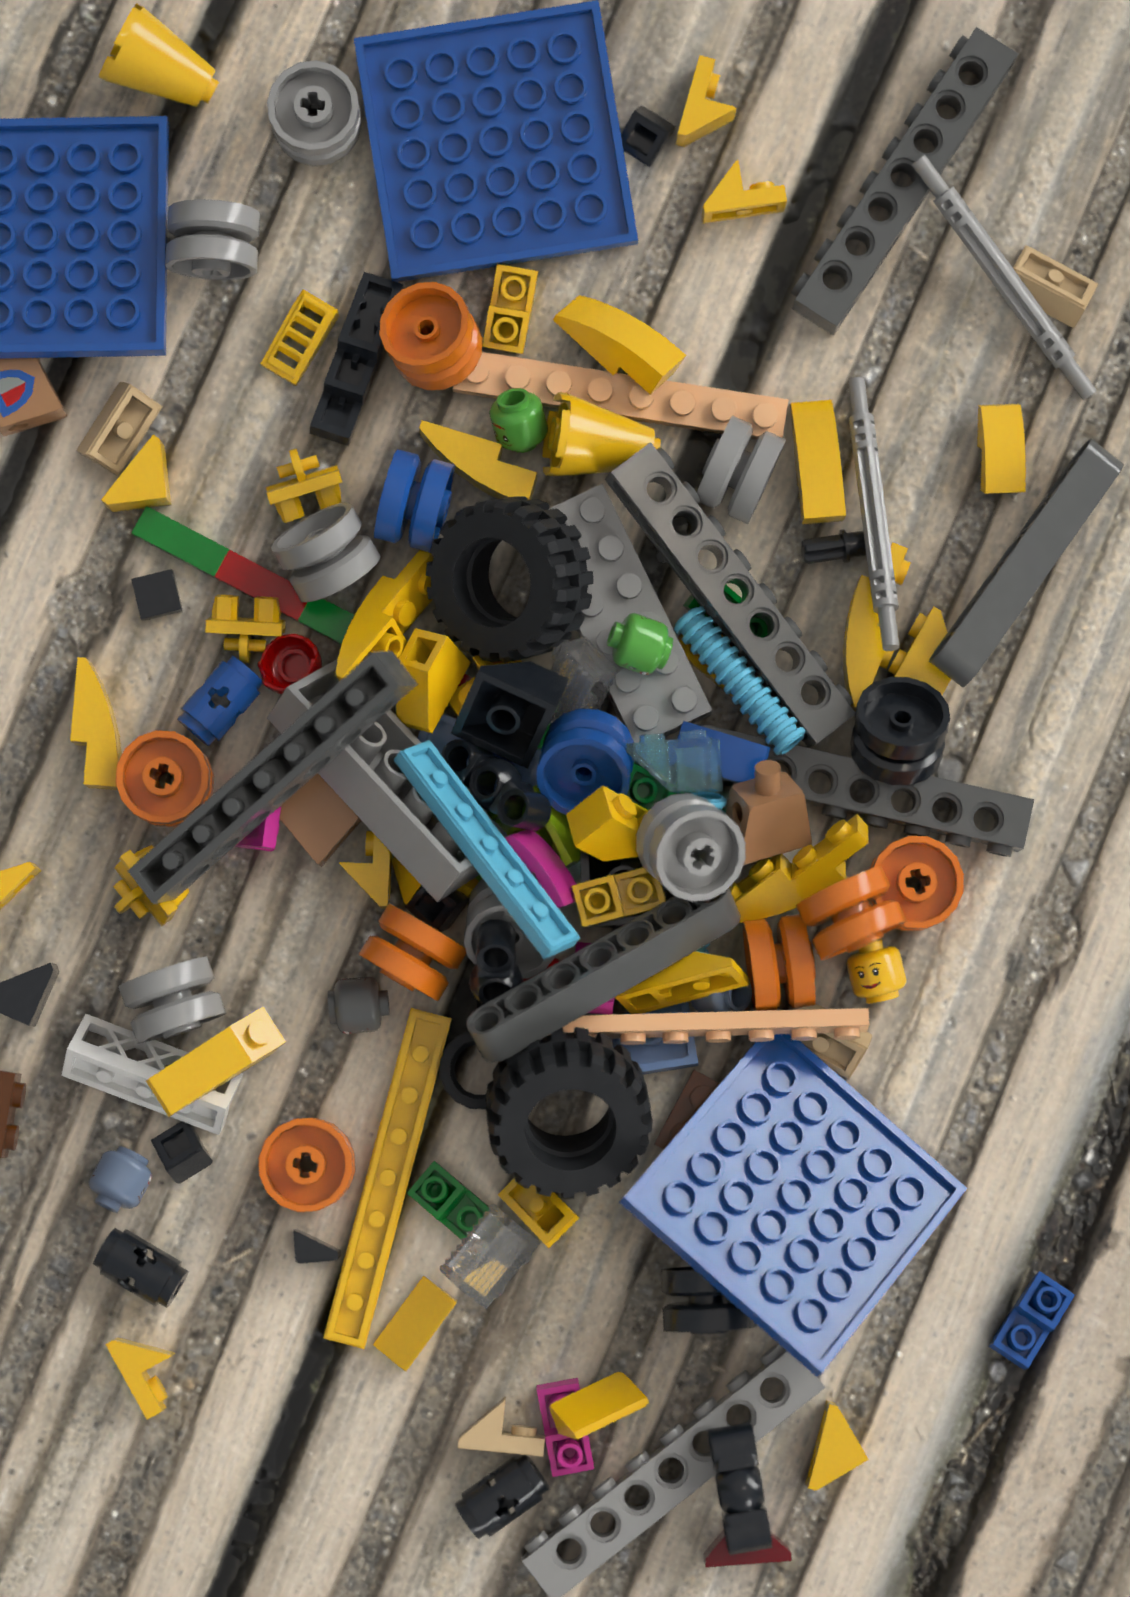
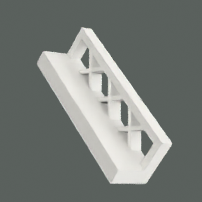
(113, 1072)

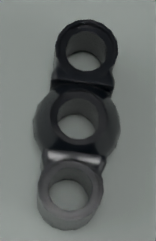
(510, 790)
(495, 967)
(740, 1488)

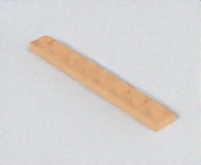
(669, 405)
(720, 1026)

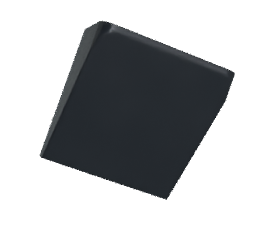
(646, 135)
(437, 914)
(181, 1152)
(311, 1249)

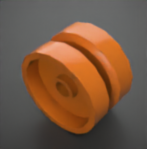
(431, 336)
(150, 758)
(935, 869)
(853, 918)
(411, 955)
(785, 963)
(282, 1170)

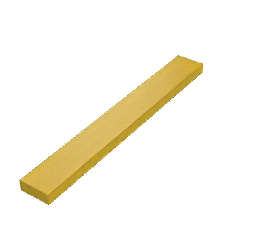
(387, 1178)

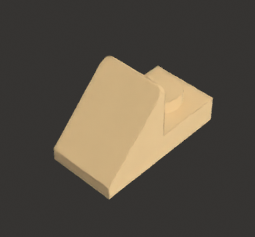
(488, 1435)

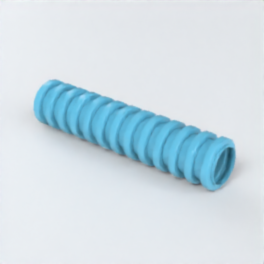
(739, 680)

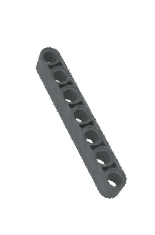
(1026, 563)
(599, 973)

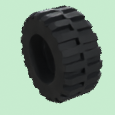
(463, 586)
(578, 1160)

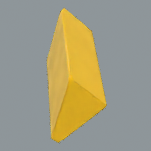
(415, 1323)
(597, 1405)

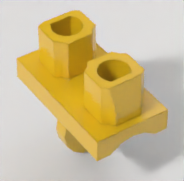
(286, 493)
(226, 621)
(133, 895)

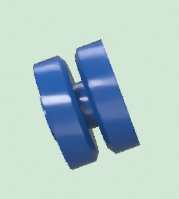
(420, 502)
(581, 755)

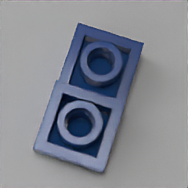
(737, 754)
(1031, 1320)

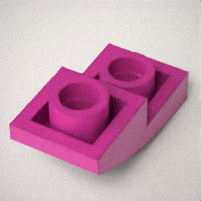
(546, 865)
(564, 1453)

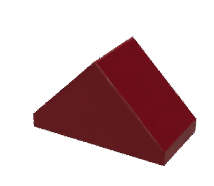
(717, 1554)

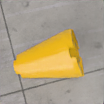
(157, 61)
(590, 438)

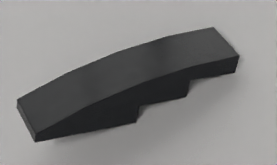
(354, 361)

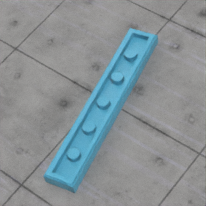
(487, 849)

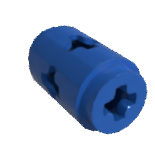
(241, 689)

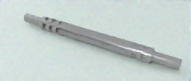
(1004, 277)
(873, 514)

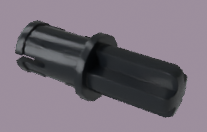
(834, 547)

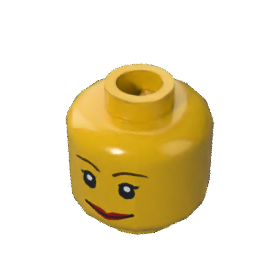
(876, 972)

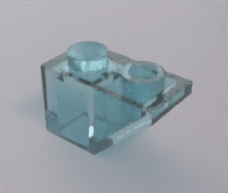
(681, 764)

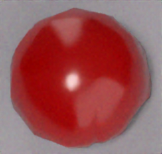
(288, 661)

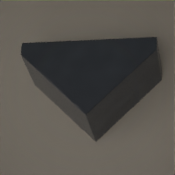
(27, 993)

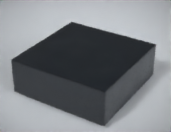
(157, 595)

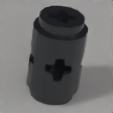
(126, 1256)
(486, 1510)

